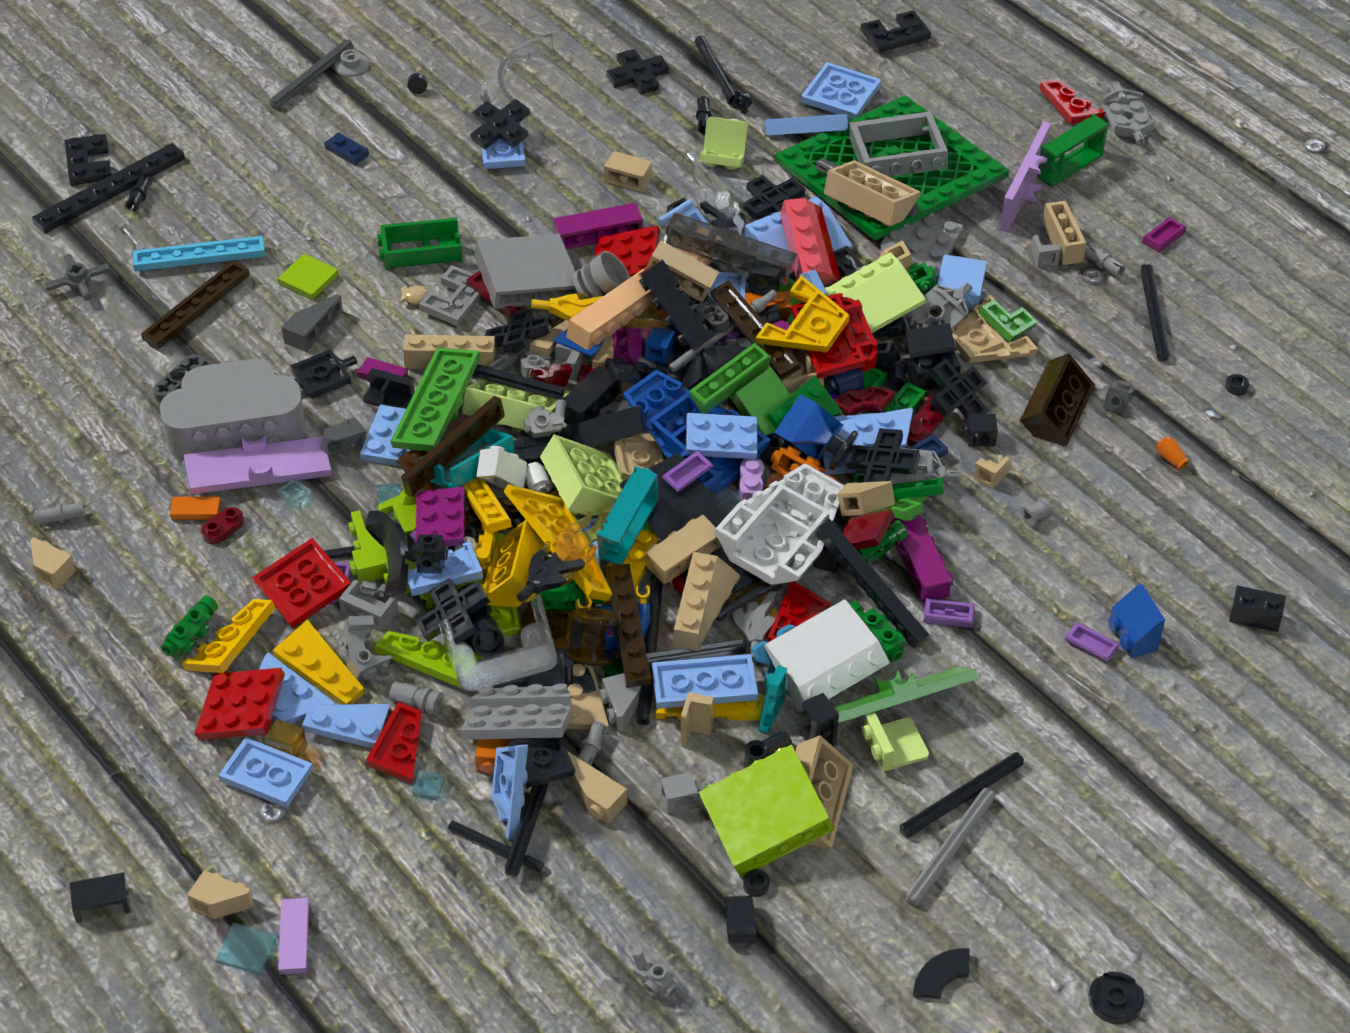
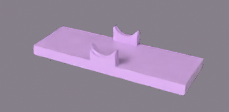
(1022, 185)
(256, 465)

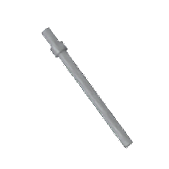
(758, 306)

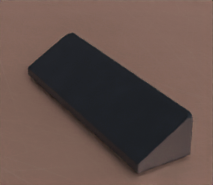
(607, 428)

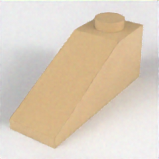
(598, 793)

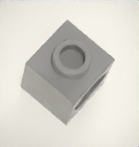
(680, 792)

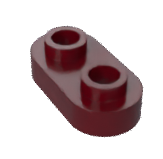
(222, 525)

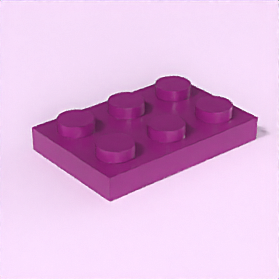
(442, 514)

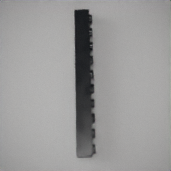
(871, 583)

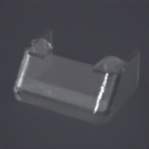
(533, 658)

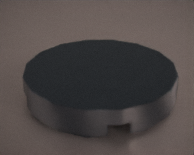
(1116, 998)

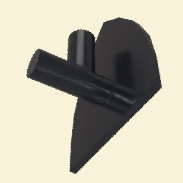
(564, 674)

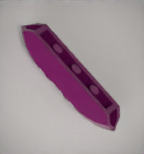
(627, 344)

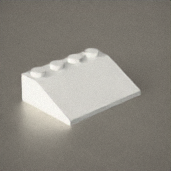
(826, 654)

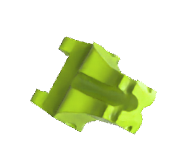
(403, 509)

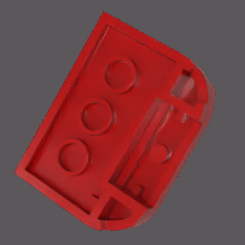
(852, 348)

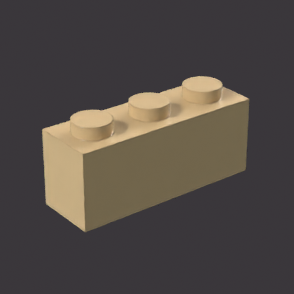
(1064, 231)
(691, 274)
(676, 551)

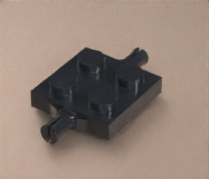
(322, 373)

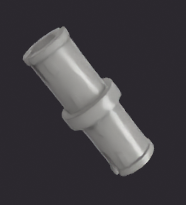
(1104, 261)
(60, 513)
(592, 744)

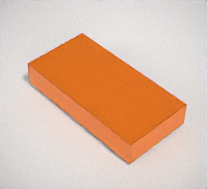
(195, 508)

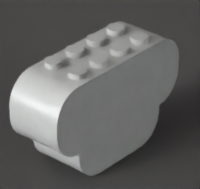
(231, 403)

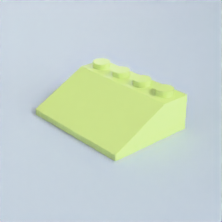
(882, 289)
(515, 402)
(582, 475)

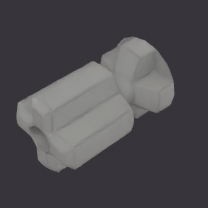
(370, 589)

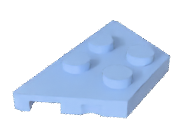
(869, 426)
(294, 695)
(508, 785)

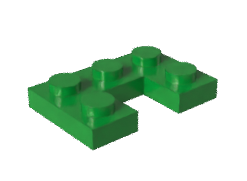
(907, 397)

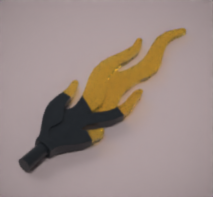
(566, 557)

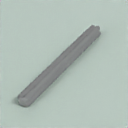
(950, 847)

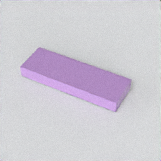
(293, 936)

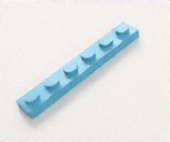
(198, 253)

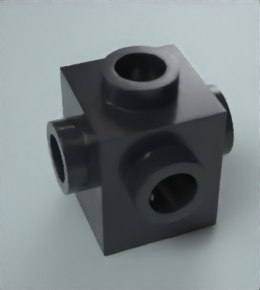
(429, 553)

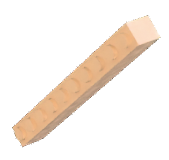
(613, 310)

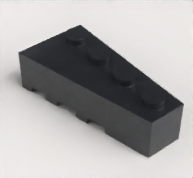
(676, 305)

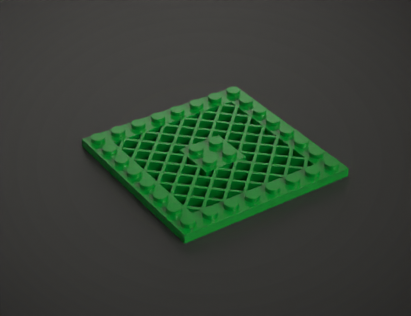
(836, 147)

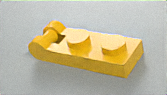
(485, 548)

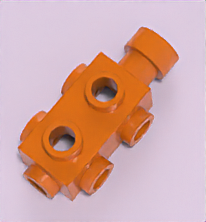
(782, 458)

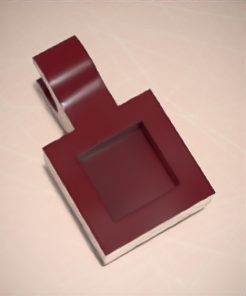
(555, 375)

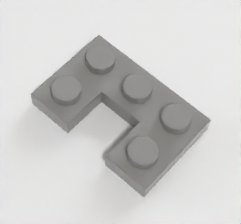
(458, 305)

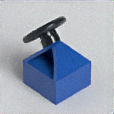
(814, 431)

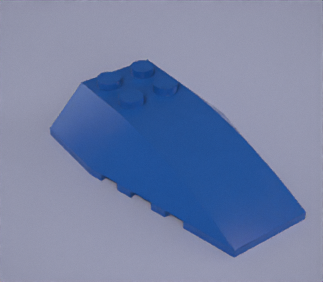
(666, 410)

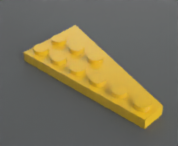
(548, 518)

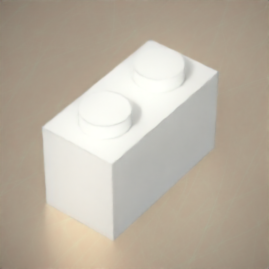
(501, 468)

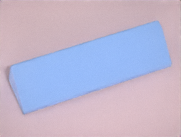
(807, 124)

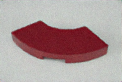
(864, 399)

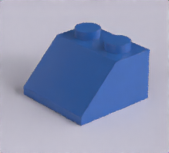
(1137, 622)

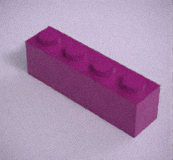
(586, 227)
(923, 560)

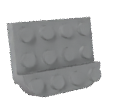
(926, 240)
(518, 712)

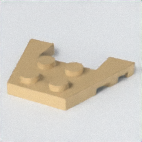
(981, 342)
(546, 344)
(636, 451)

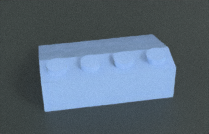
(772, 232)

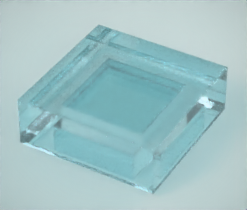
(293, 493)
(428, 785)

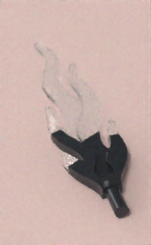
(717, 199)

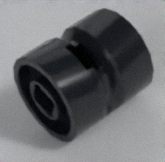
(489, 638)

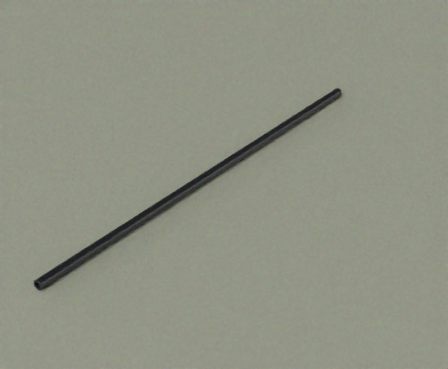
(651, 639)

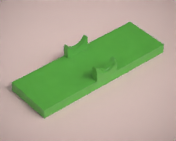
(436, 399)
(896, 692)

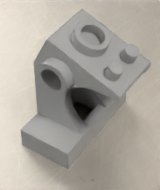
(354, 640)

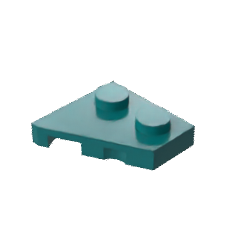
(774, 698)

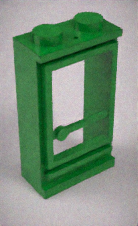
(1090, 132)
(443, 229)

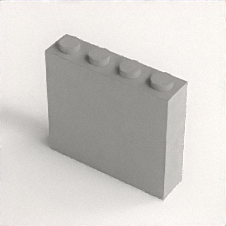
(524, 269)

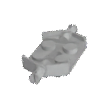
(1123, 105)
(946, 300)
(928, 468)

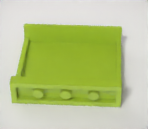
(766, 810)

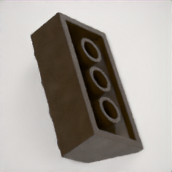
(1058, 401)

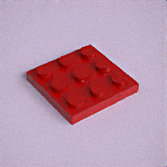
(631, 247)
(302, 582)
(240, 704)

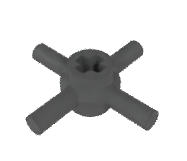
(77, 277)

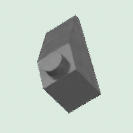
(310, 323)

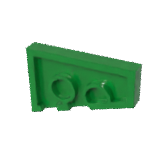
(811, 389)

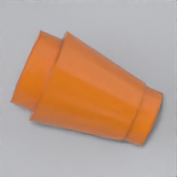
(1172, 452)

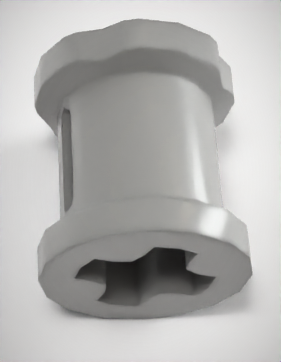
(1037, 512)

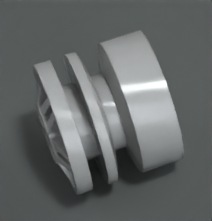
(600, 275)

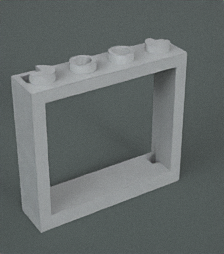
(900, 127)

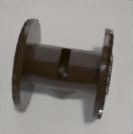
(593, 636)

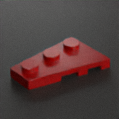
(1067, 103)
(797, 608)
(397, 744)

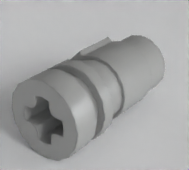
(425, 700)

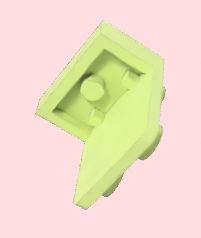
(724, 143)
(894, 742)

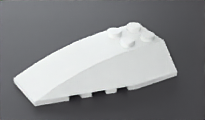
(777, 526)

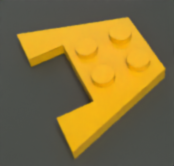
(815, 325)

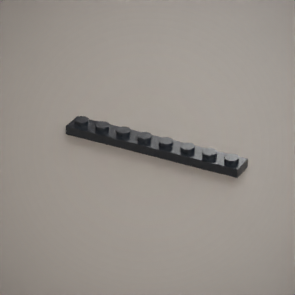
(107, 188)

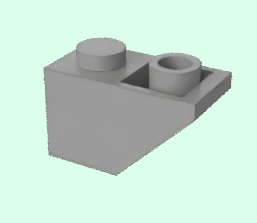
(621, 701)

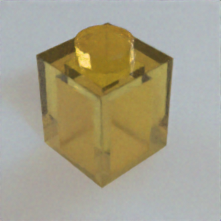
(287, 738)

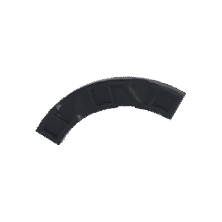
(395, 544)

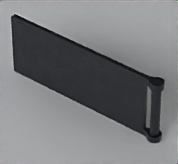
(678, 508)

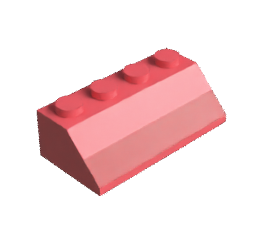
(809, 238)

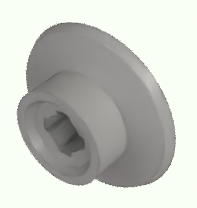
(351, 63)

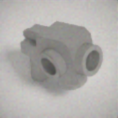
(532, 360)
(542, 423)
(657, 978)

